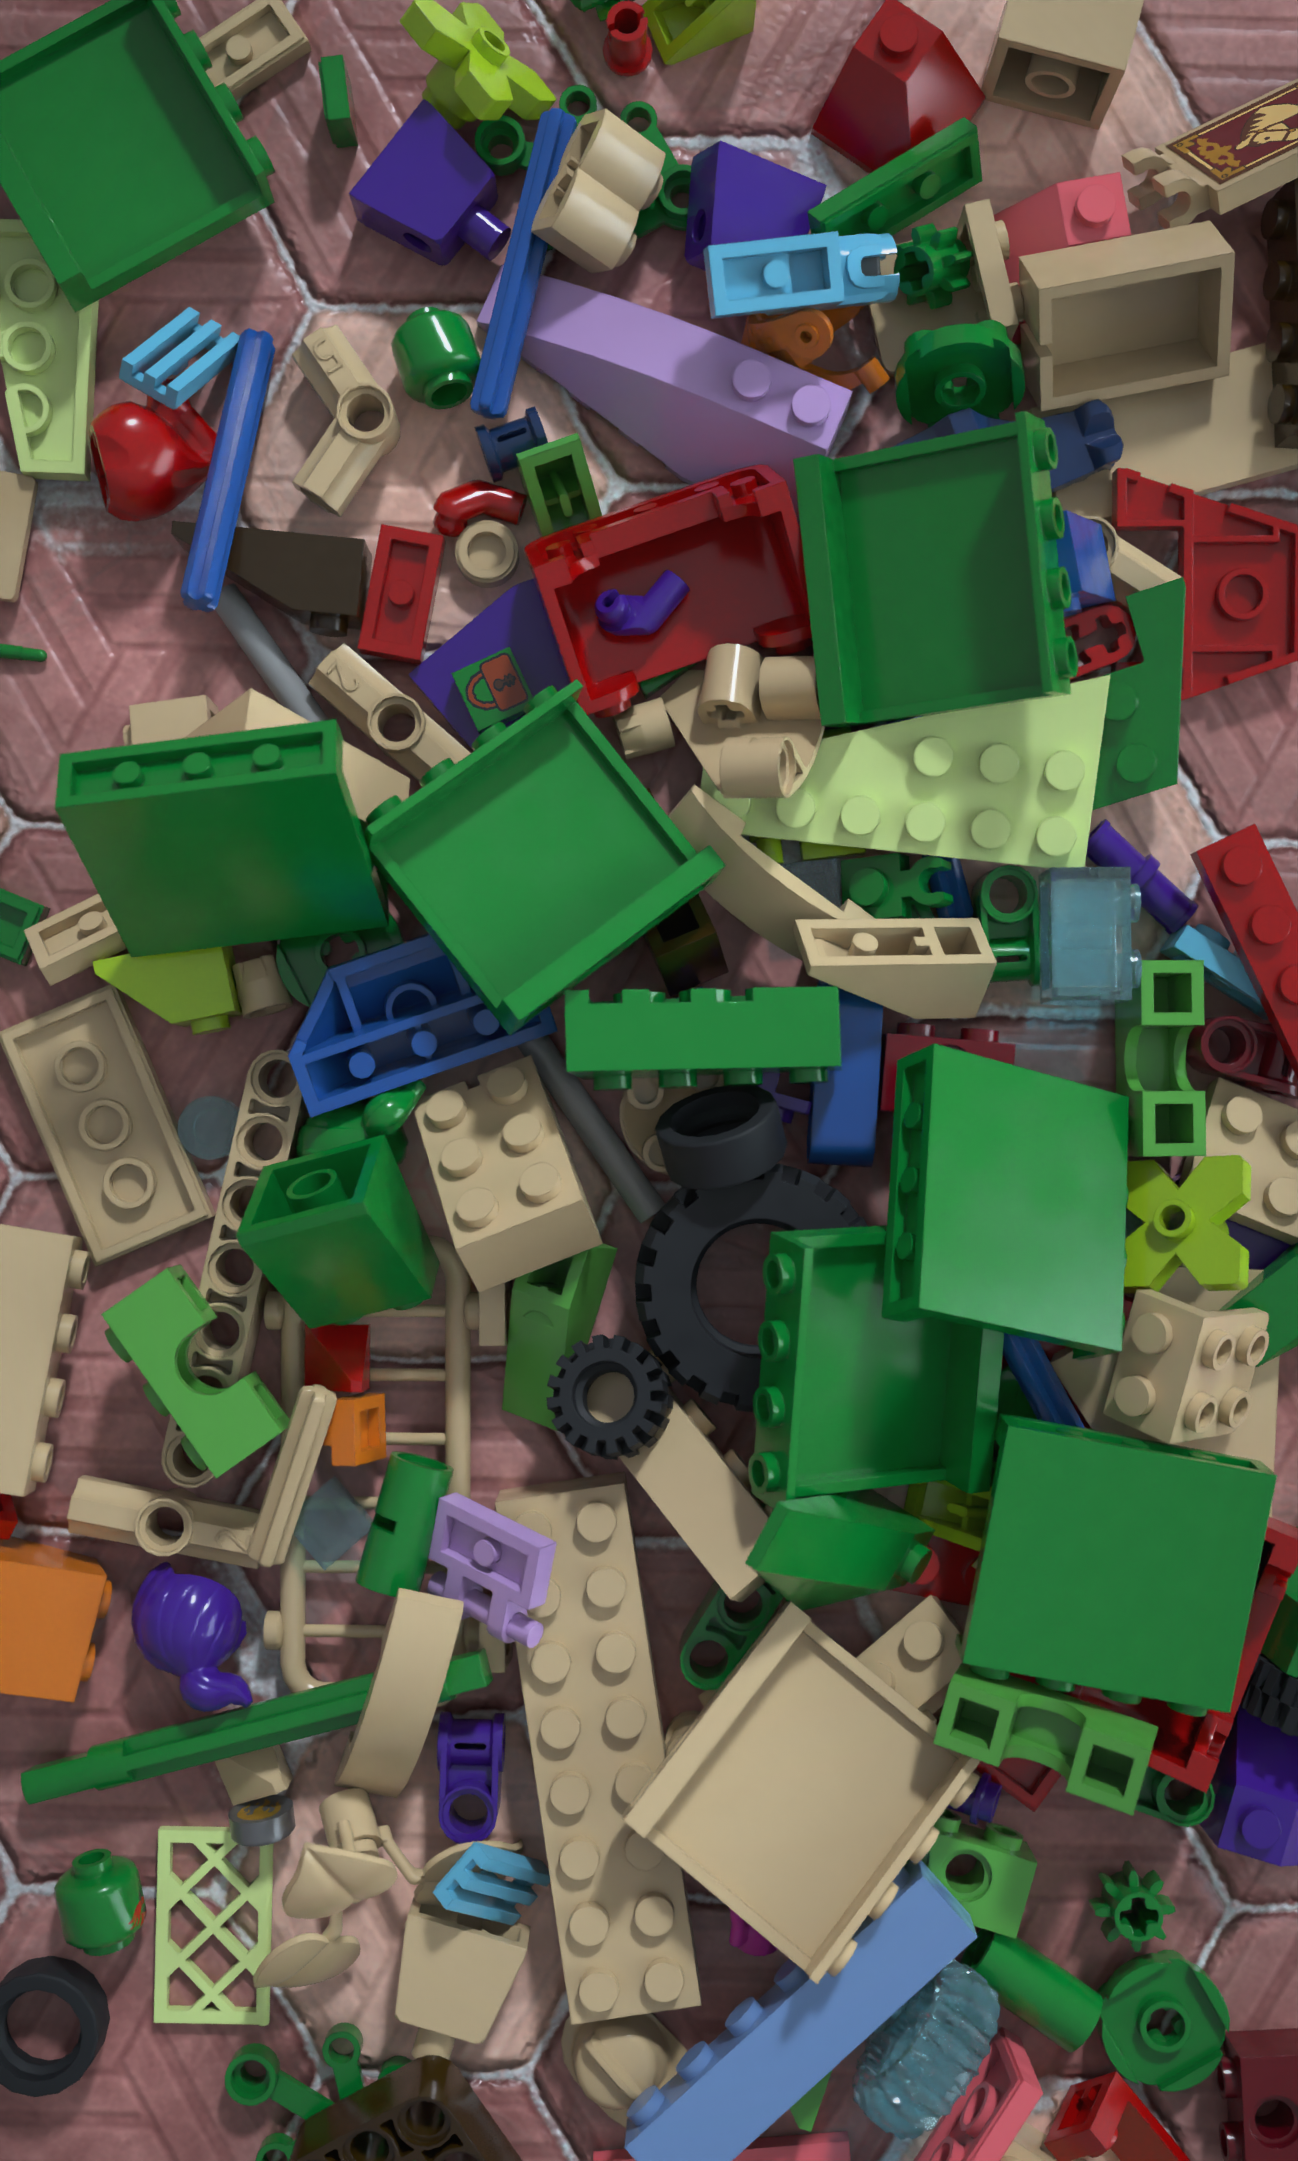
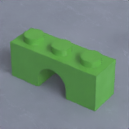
(1151, 1059)
(155, 1332)
(1091, 1746)

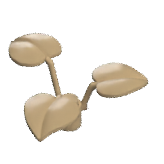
(346, 1874)

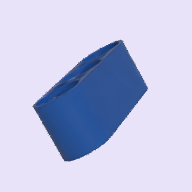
(846, 1107)

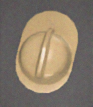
(620, 2059)

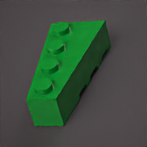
(703, 1036)

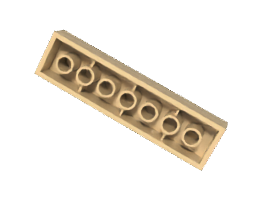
(593, 1750)

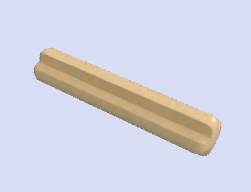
(292, 1475)

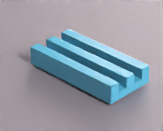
(169, 354)
(486, 1894)

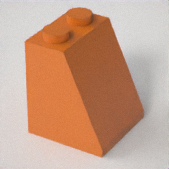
(48, 1618)

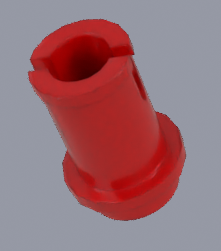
(627, 45)

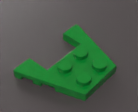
(1145, 702)

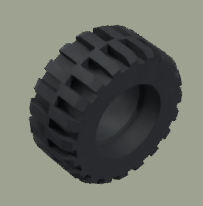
(670, 1265)

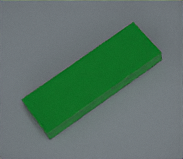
(905, 186)

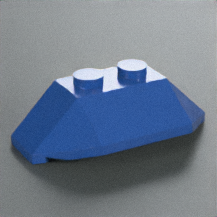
(394, 1023)

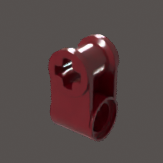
(1253, 1057)

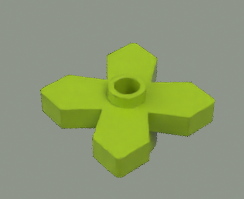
(474, 65)
(1187, 1224)

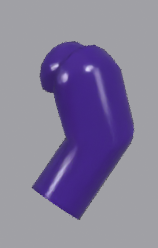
(640, 614)

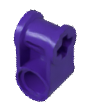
(470, 1763)

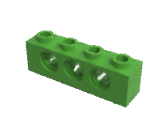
(1001, 1878)

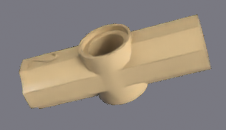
(371, 700)
(129, 1516)

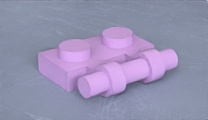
(495, 1554)

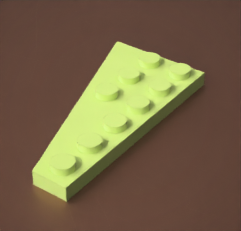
(952, 784)

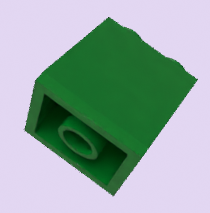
(339, 1234)

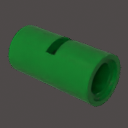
(403, 1524)
(1035, 1988)

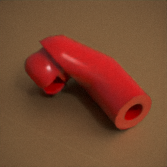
(473, 499)

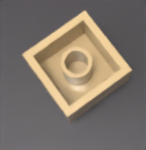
(1061, 57)

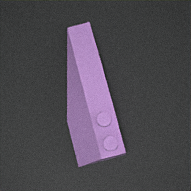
(678, 387)

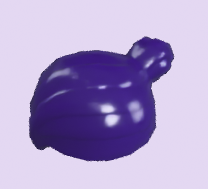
(189, 1631)

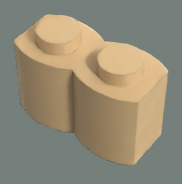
(599, 192)

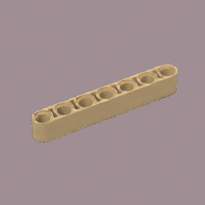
(223, 1294)

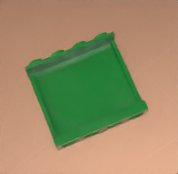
(123, 147)
(936, 575)
(222, 838)
(535, 857)
(1007, 1201)
(861, 1395)
(1117, 1565)

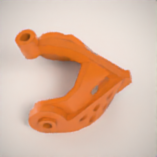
(807, 335)

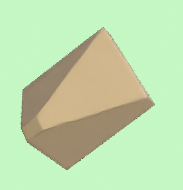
(255, 1774)

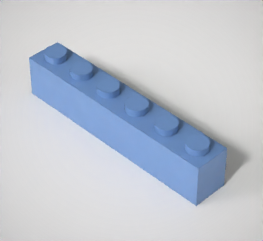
(798, 2030)

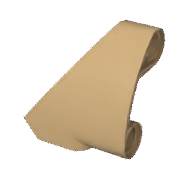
(750, 720)

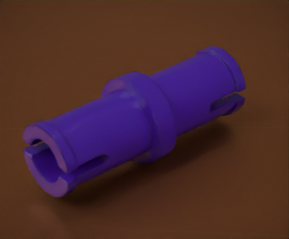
(1158, 894)

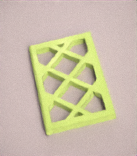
(170, 1956)

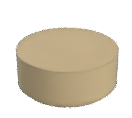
(487, 553)

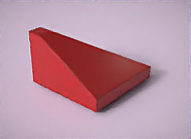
(338, 1357)

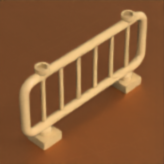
(463, 1312)

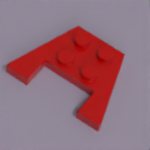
(1235, 574)

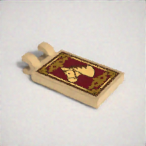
(1221, 160)

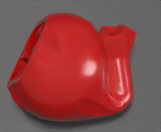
(149, 456)

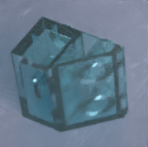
(1088, 936)

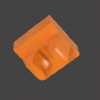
(357, 1430)

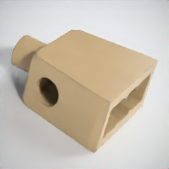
(455, 1975)

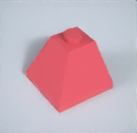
(1064, 217)

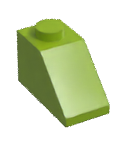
(180, 987)

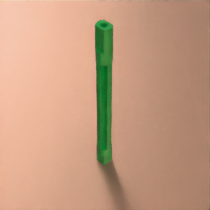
(228, 1734)

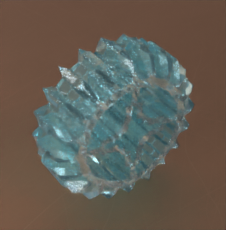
(927, 2052)

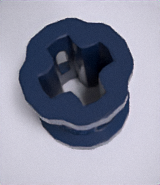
(506, 440)

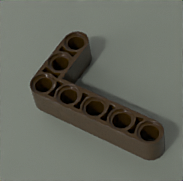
(398, 2124)

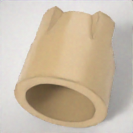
(644, 729)
(260, 987)

